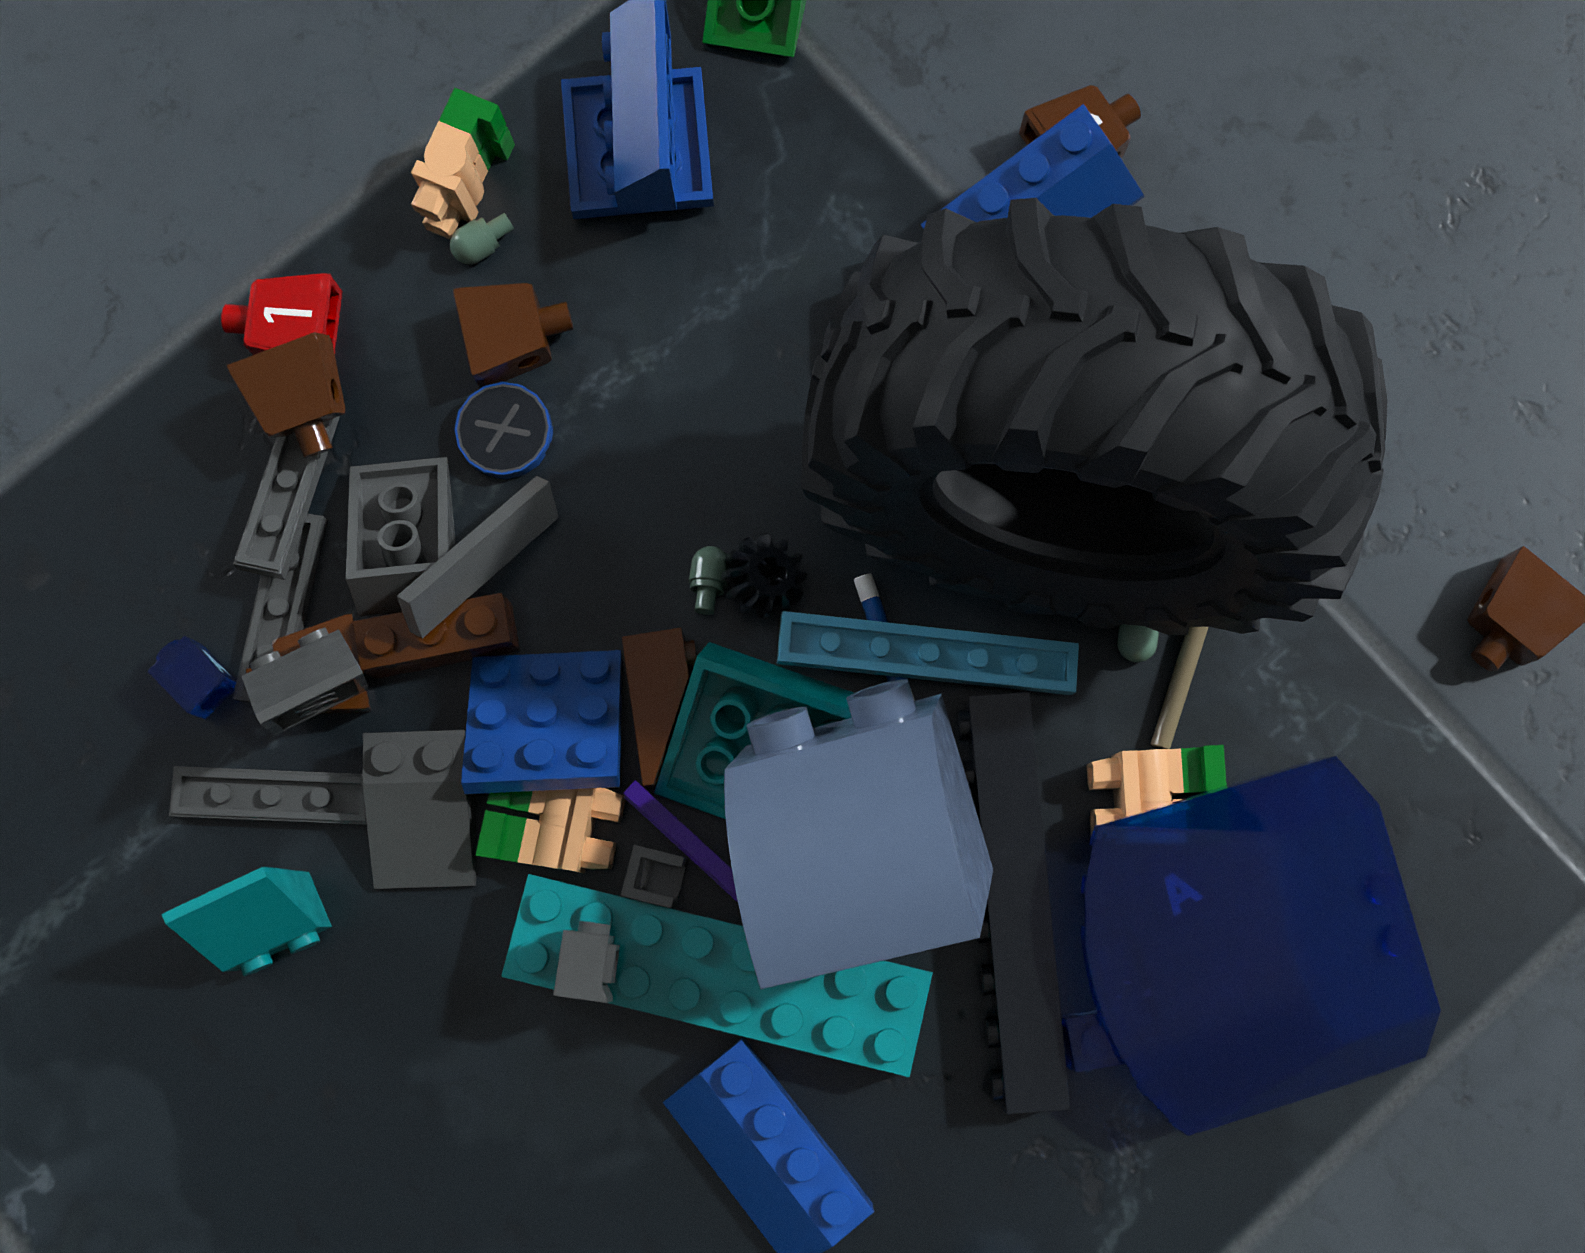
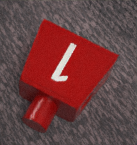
(285, 311)

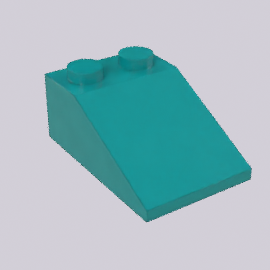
(252, 919)

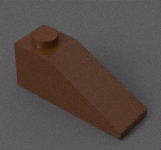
(657, 681)

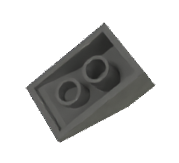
(395, 528)
(303, 681)
(417, 810)

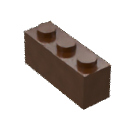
(472, 630)

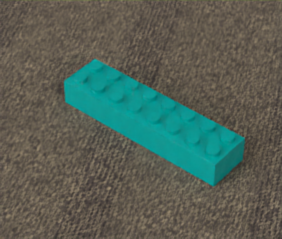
(705, 976)

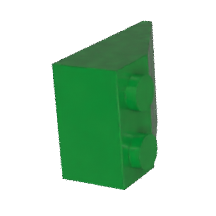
(755, 25)

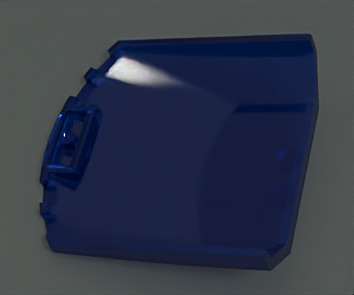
(1255, 946)

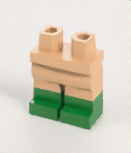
(458, 160)
(1153, 776)
(561, 835)

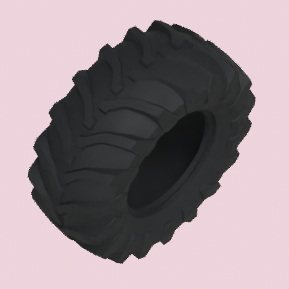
(1099, 420)

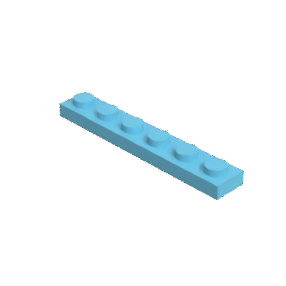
(927, 653)

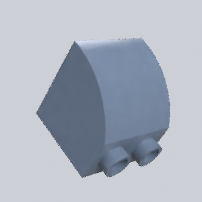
(854, 837)

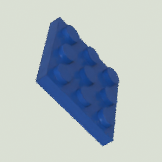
(588, 157)
(543, 722)

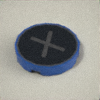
(503, 430)

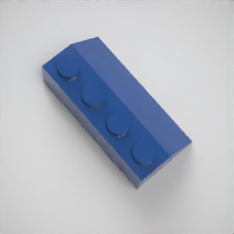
(641, 107)
(1065, 168)
(769, 1153)

